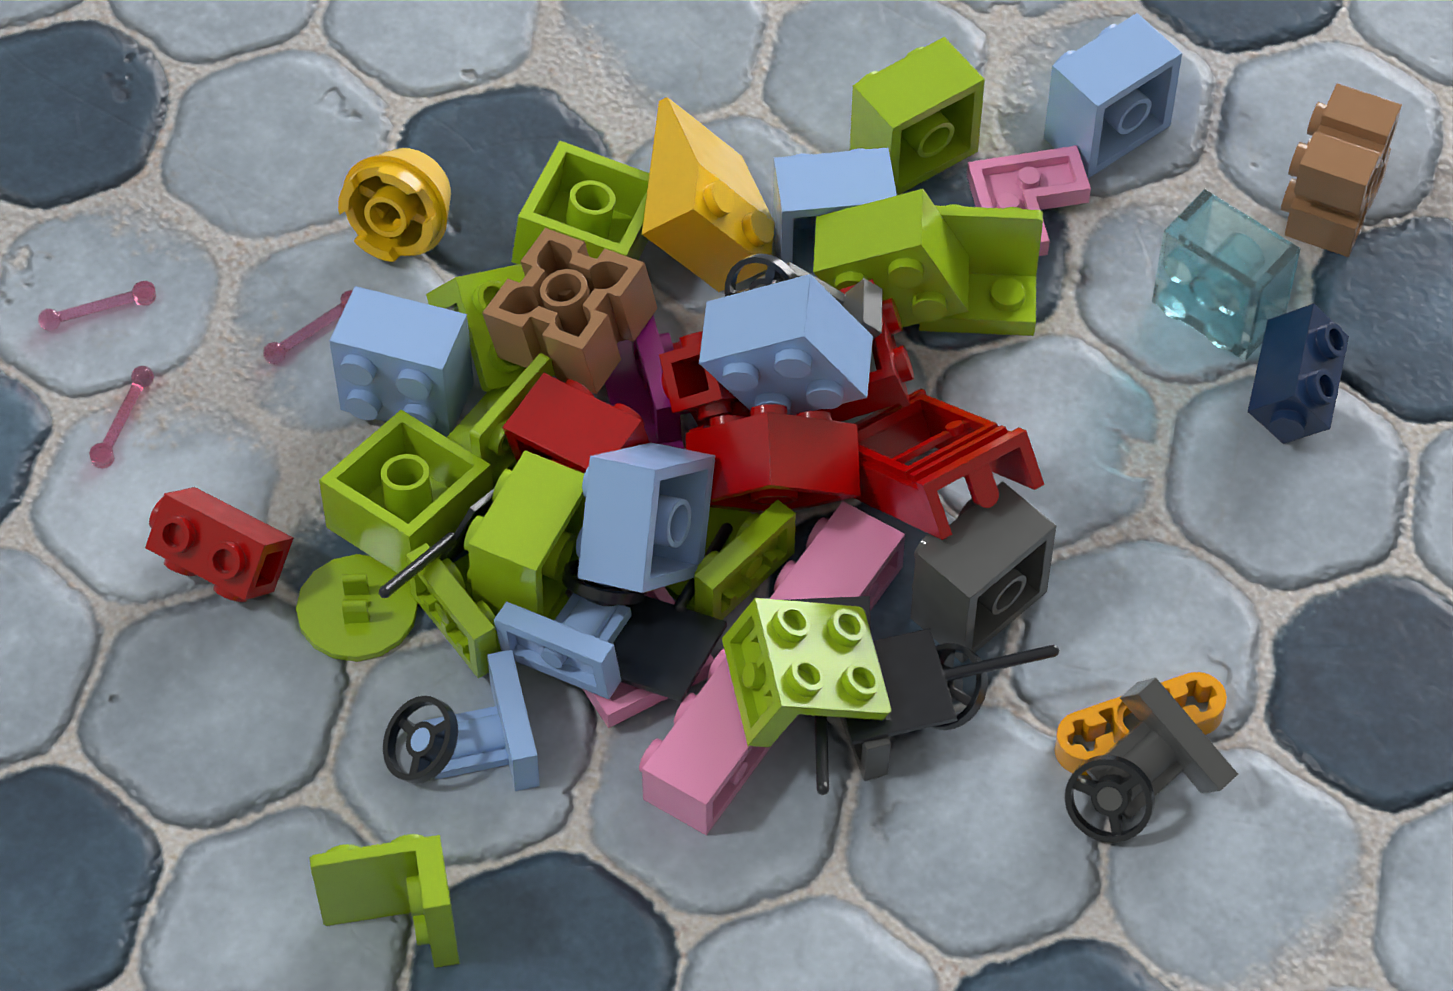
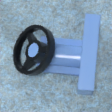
(580, 639)
(471, 738)

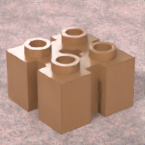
(1339, 168)
(571, 309)

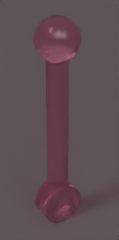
(142, 293)
(275, 352)
(102, 453)

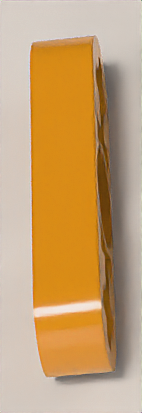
(1092, 721)

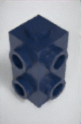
(1298, 374)

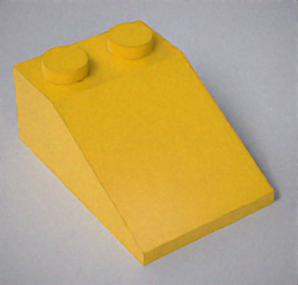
(703, 200)

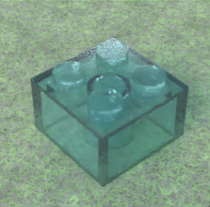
(1224, 274)

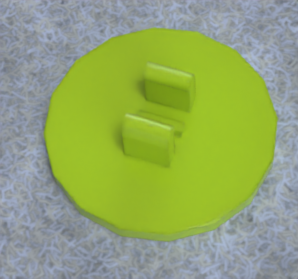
(347, 616)

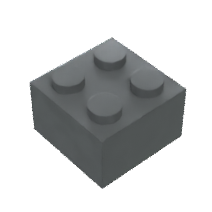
(983, 571)

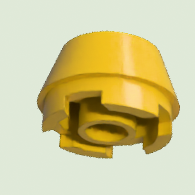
(396, 203)

